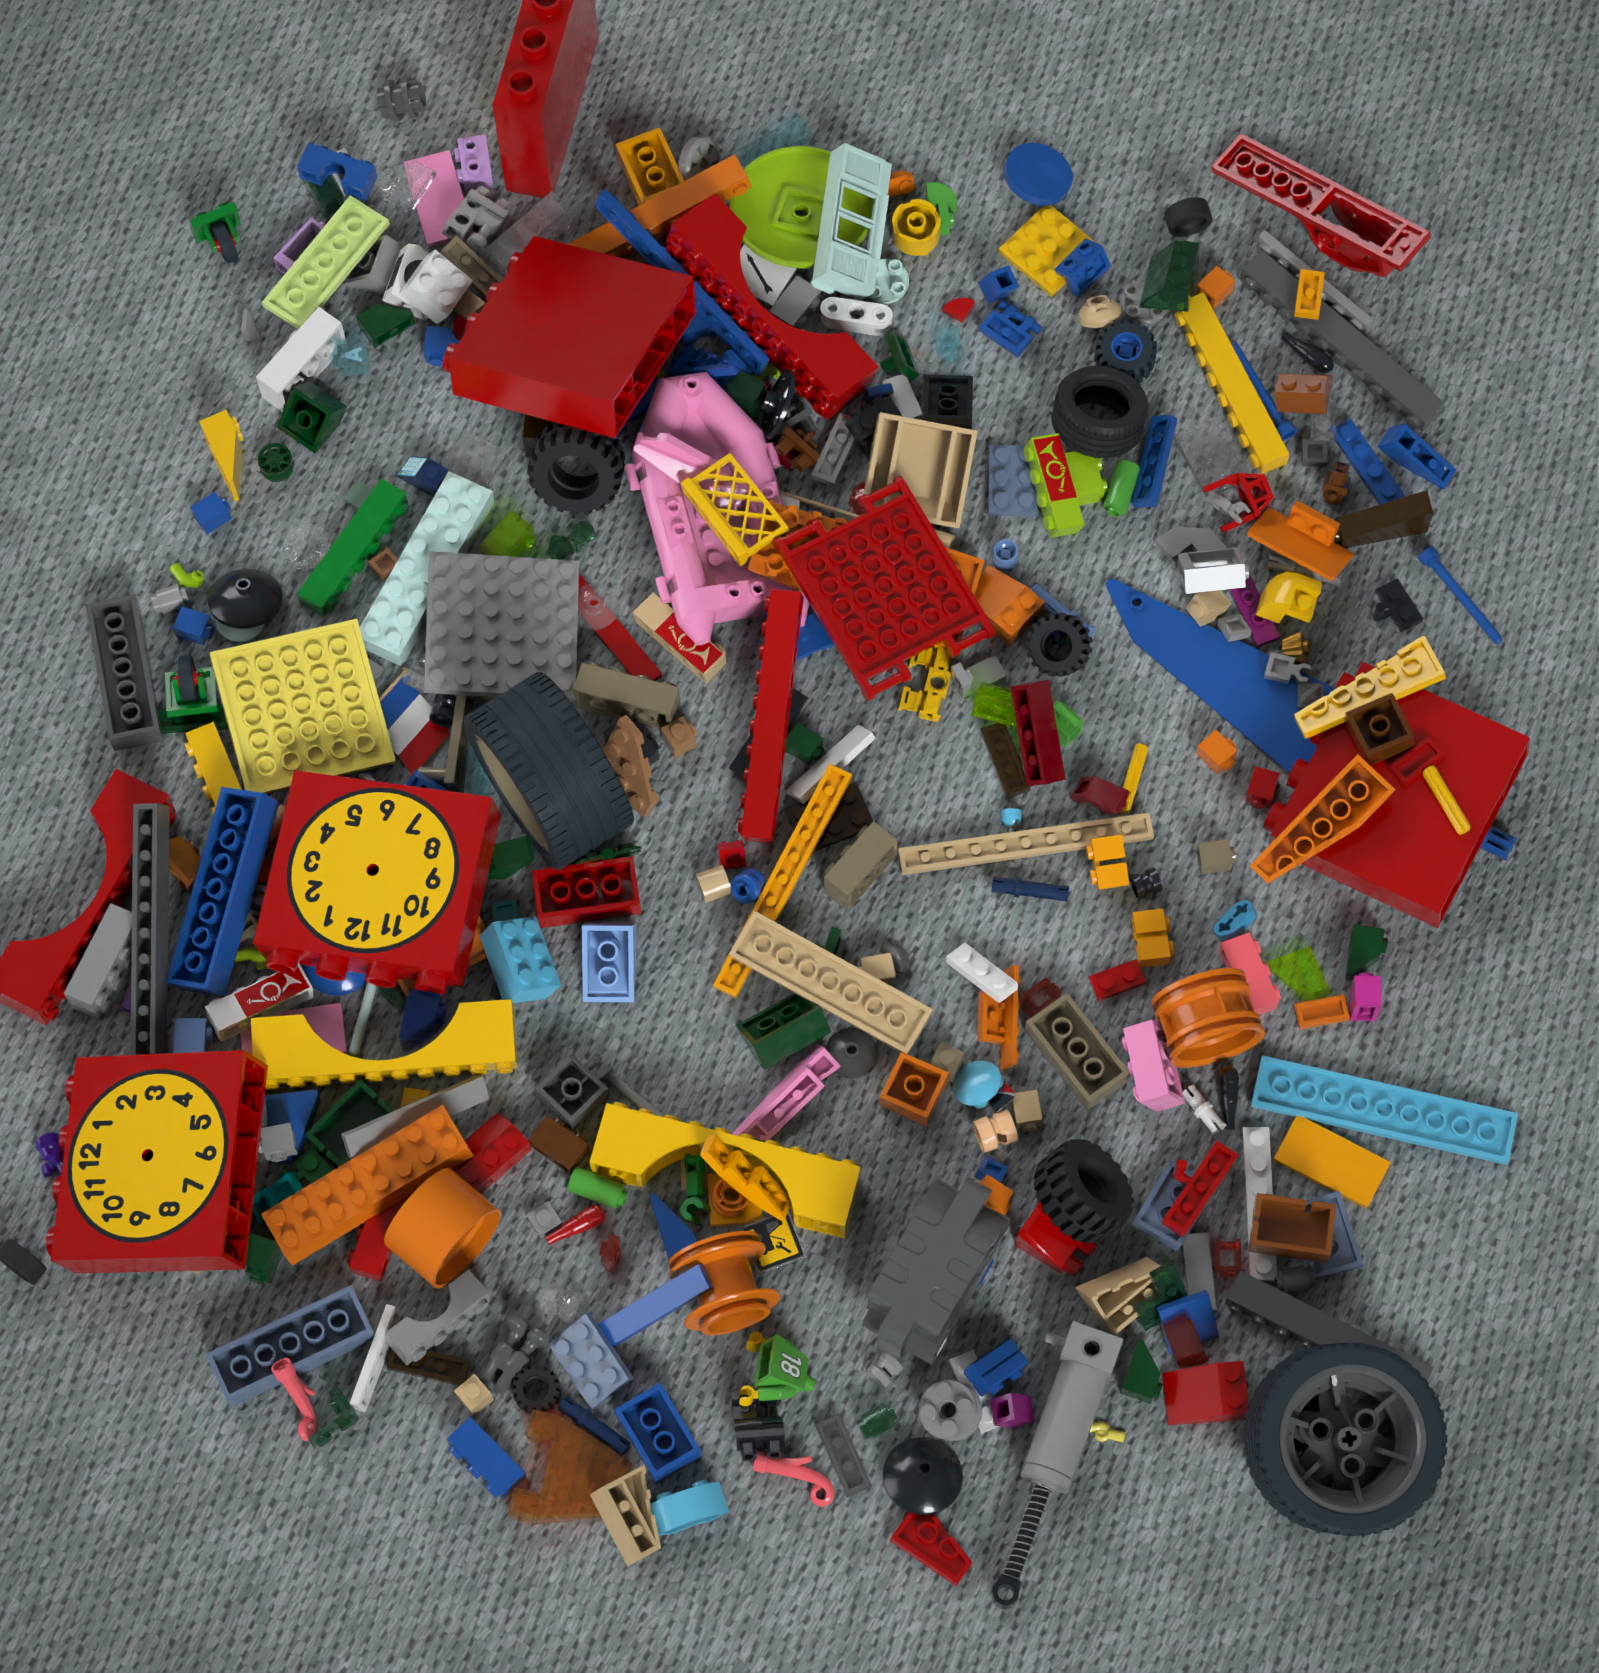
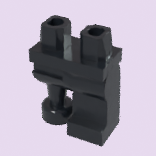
(757, 1432)

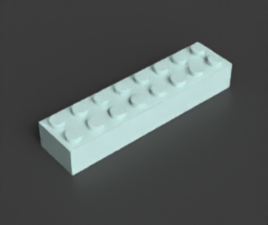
(402, 603)

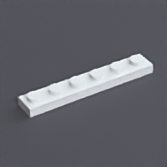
(1258, 1180)

